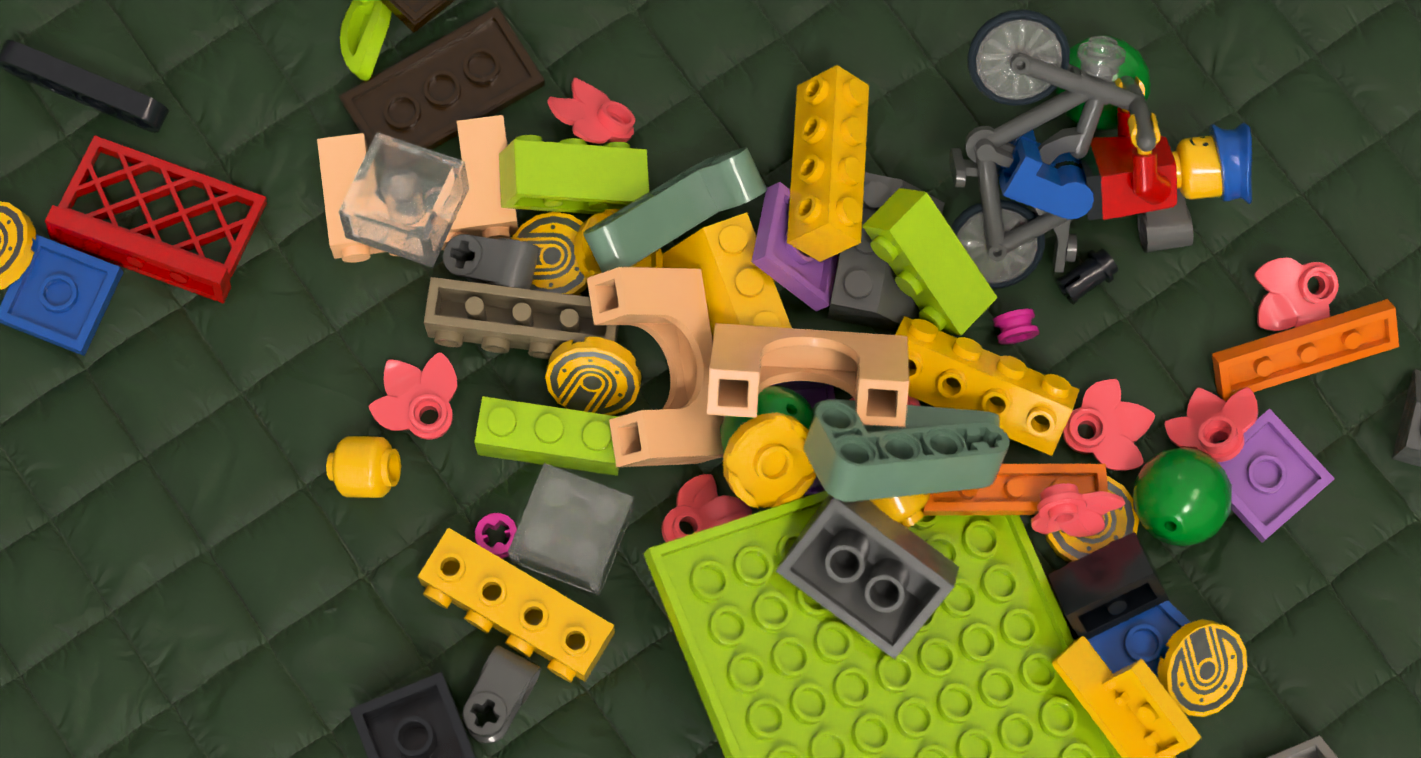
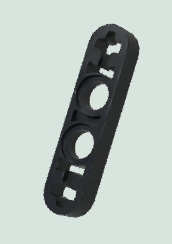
(83, 86)

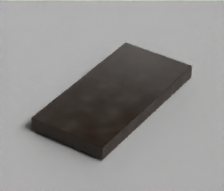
(450, 80)

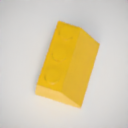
(733, 285)

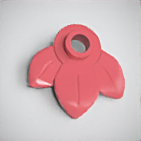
(593, 115)
(1288, 297)
(413, 393)
(1213, 420)
(1114, 427)
(701, 508)
(1072, 512)

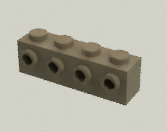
(508, 317)

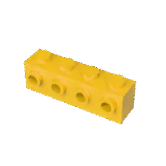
(828, 164)
(965, 376)
(515, 605)

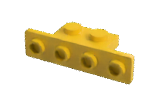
(1126, 704)

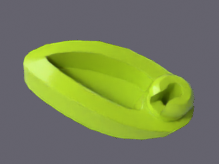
(363, 35)

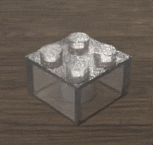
(404, 199)
(571, 529)

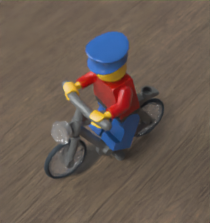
(1071, 174)

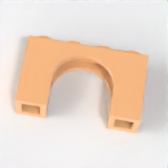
(480, 213)
(675, 313)
(863, 364)

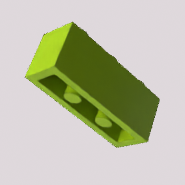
(571, 175)
(929, 261)
(545, 435)

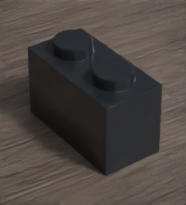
(1108, 586)

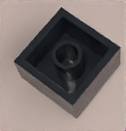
(413, 723)

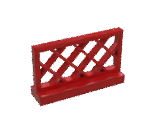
(142, 253)

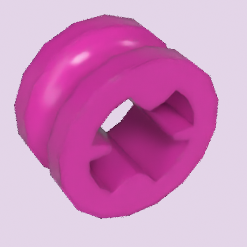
(1016, 326)
(494, 521)

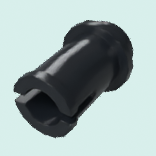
(1087, 275)

